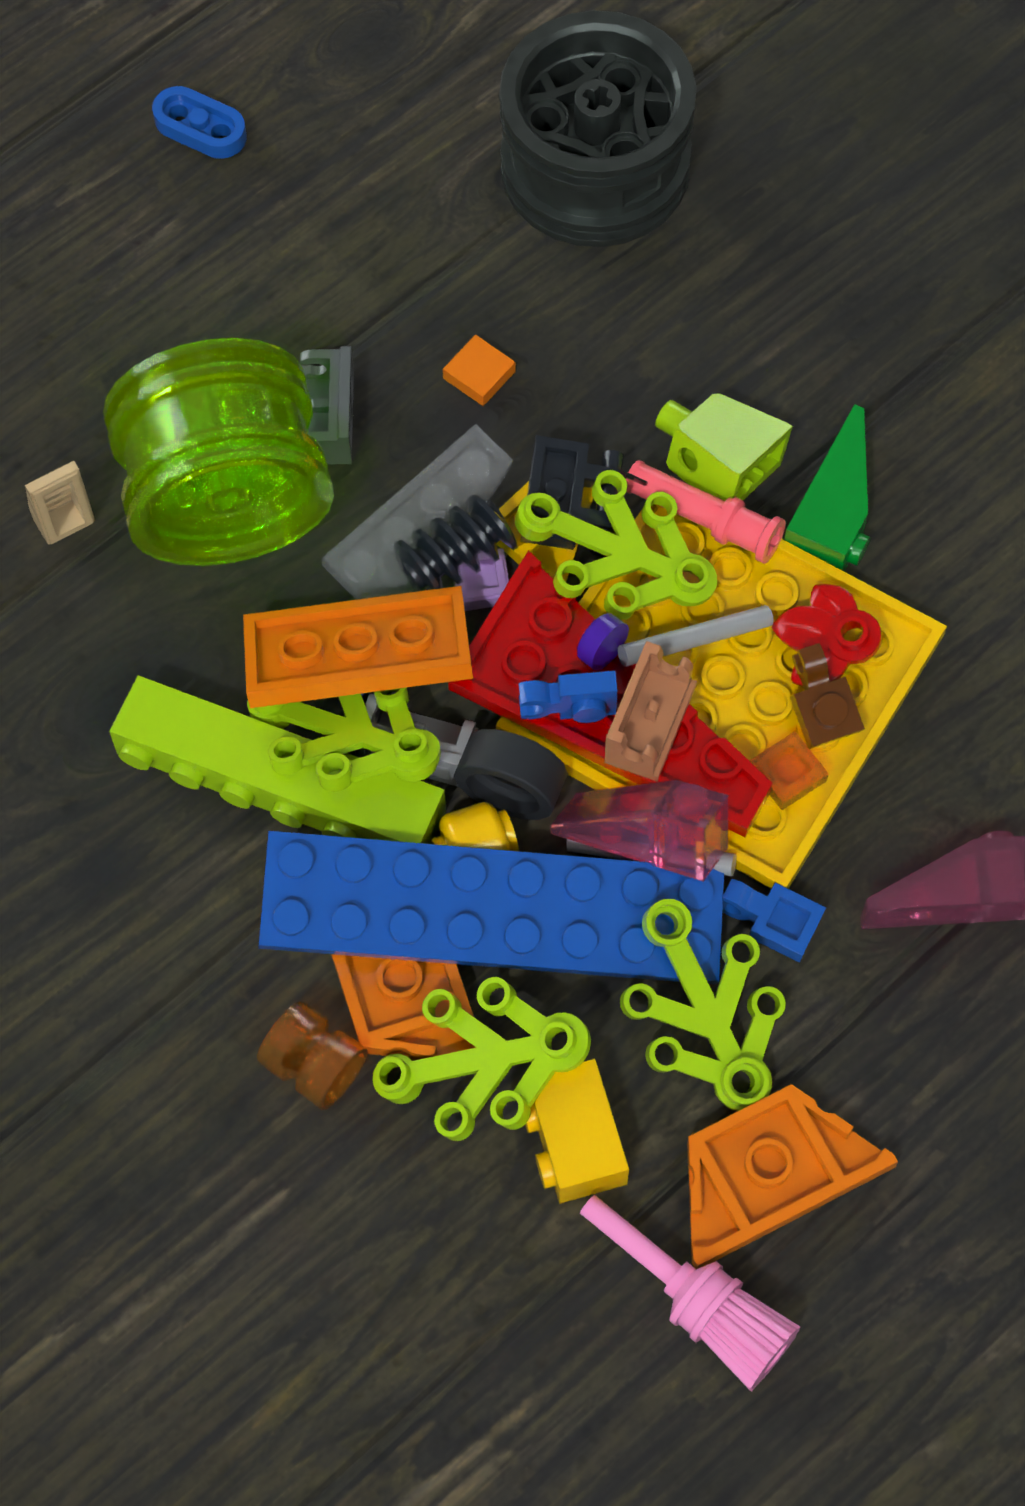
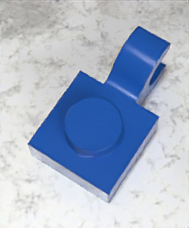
(781, 920)

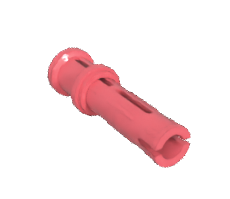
(726, 519)

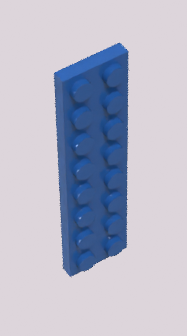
(480, 907)

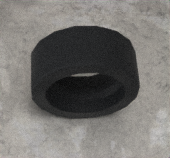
(511, 773)

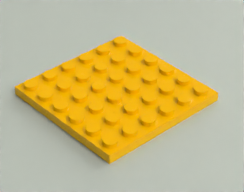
(748, 682)

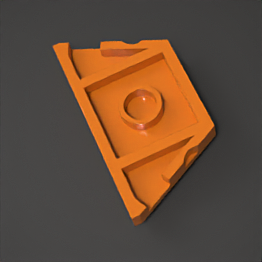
(388, 1001)
(770, 1170)

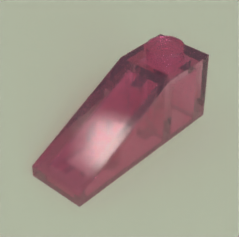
(656, 823)
(965, 886)

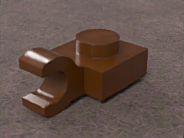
(824, 707)

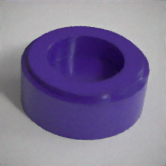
(601, 641)

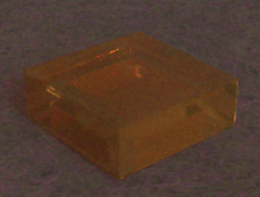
(790, 769)

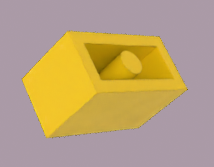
(577, 1135)

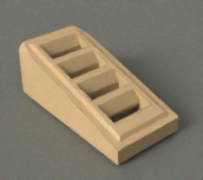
(59, 503)

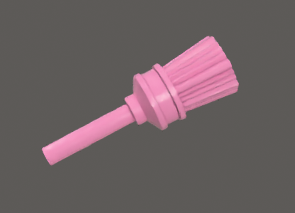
(706, 1302)

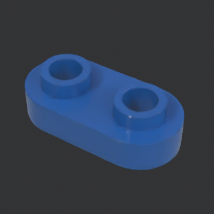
(202, 124)

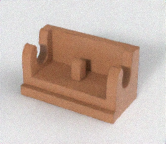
(650, 714)

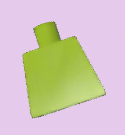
(723, 445)

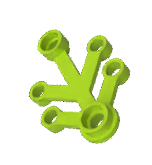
(624, 551)
(407, 752)
(709, 1014)
(489, 1059)

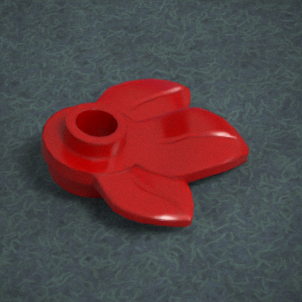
(826, 622)

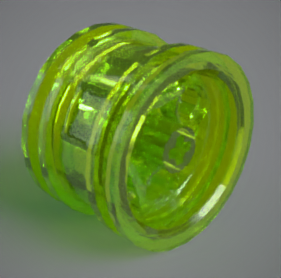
(217, 452)

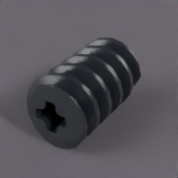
(454, 544)

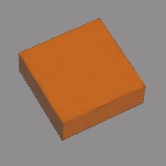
(479, 370)

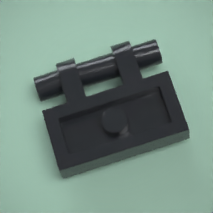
(562, 471)

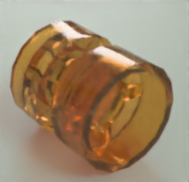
(317, 1059)

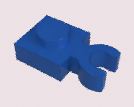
(575, 696)

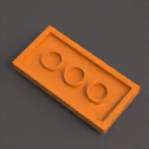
(356, 647)

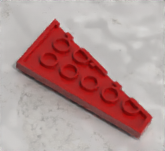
(536, 637)

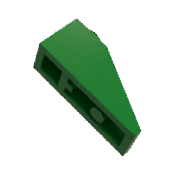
(836, 503)

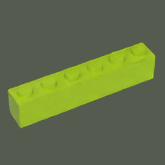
(230, 755)

